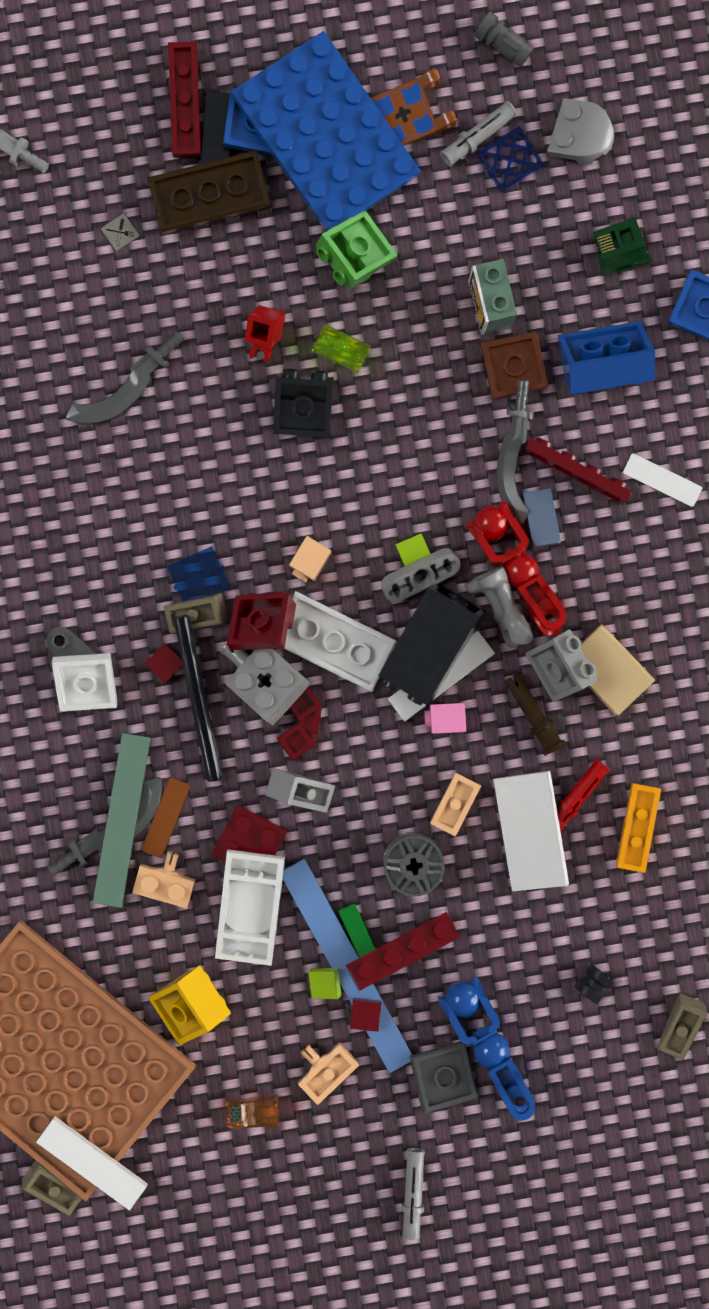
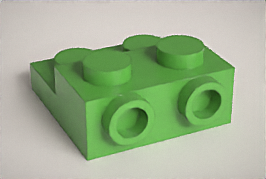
(355, 250)

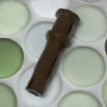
(541, 726)

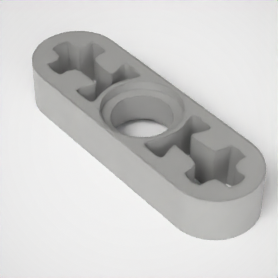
(405, 591)

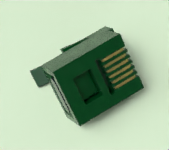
(620, 247)

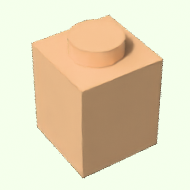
(309, 560)

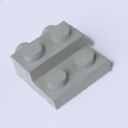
(562, 665)

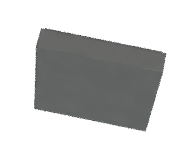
(443, 1077)

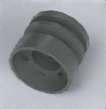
(398, 855)

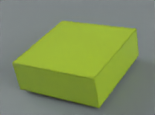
(412, 549)
(324, 983)

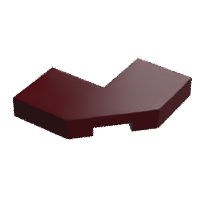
(303, 734)

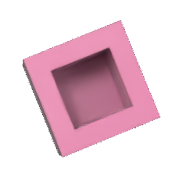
(446, 718)

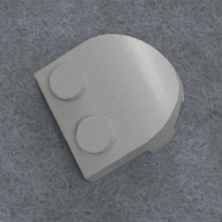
(581, 132)

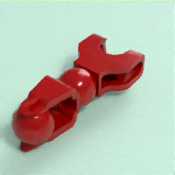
(522, 570)

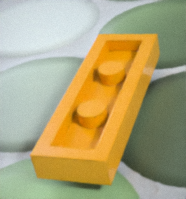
(638, 827)

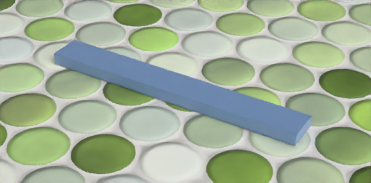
(339, 953)

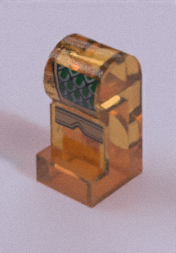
(253, 1112)

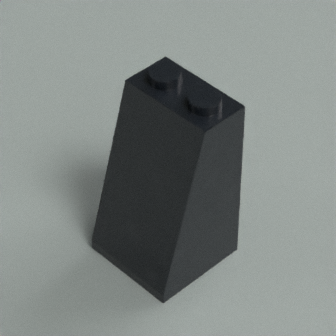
(431, 644)

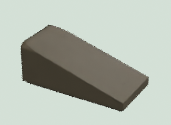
(201, 611)
(682, 1026)
(49, 1189)

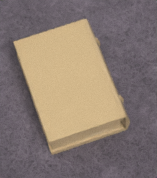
(618, 672)

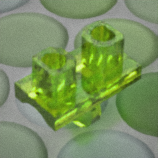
(341, 348)

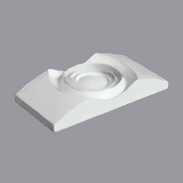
(249, 907)

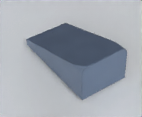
(541, 519)

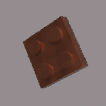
(513, 360)

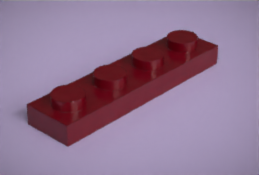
(184, 99)
(589, 475)
(402, 951)

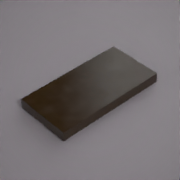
(209, 192)

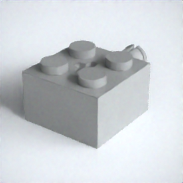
(250, 680)

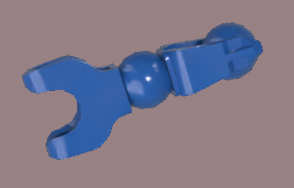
(490, 1048)

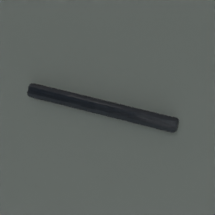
(197, 698)

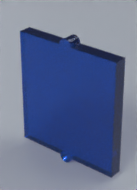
(199, 575)

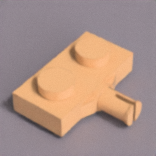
(164, 883)
(326, 1071)

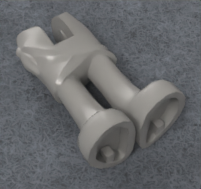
(506, 613)

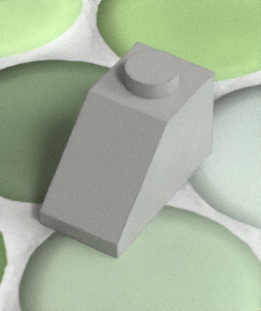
(299, 790)

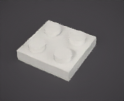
(84, 682)

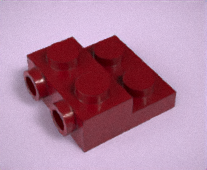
(261, 621)

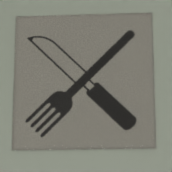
(120, 232)

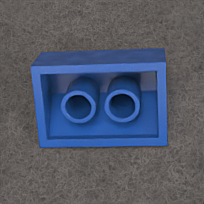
(607, 357)

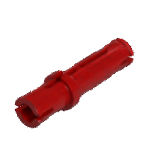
(580, 792)

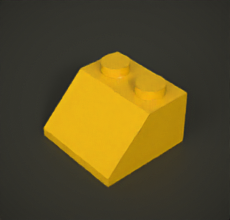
(190, 1005)

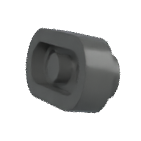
(72, 646)

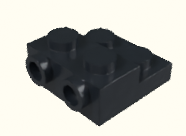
(303, 403)

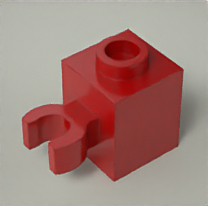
(264, 330)

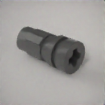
(503, 39)

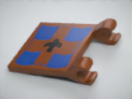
(409, 111)

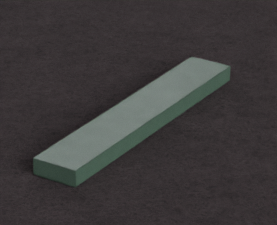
(121, 820)

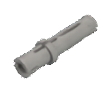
(470, 140)
(411, 1226)

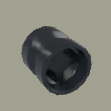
(593, 985)

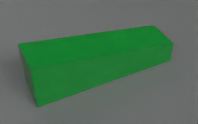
(357, 930)

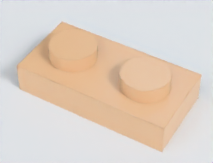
(455, 804)

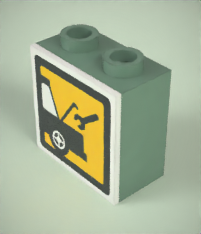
(492, 297)

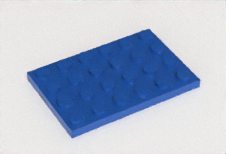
(325, 132)

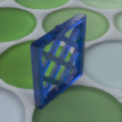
(528, 148)

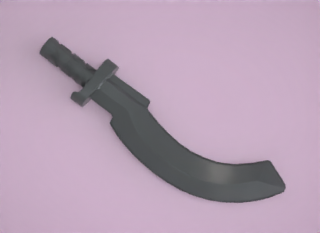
(130, 390)
(509, 454)
(94, 841)

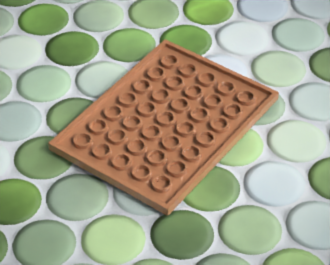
(75, 1057)

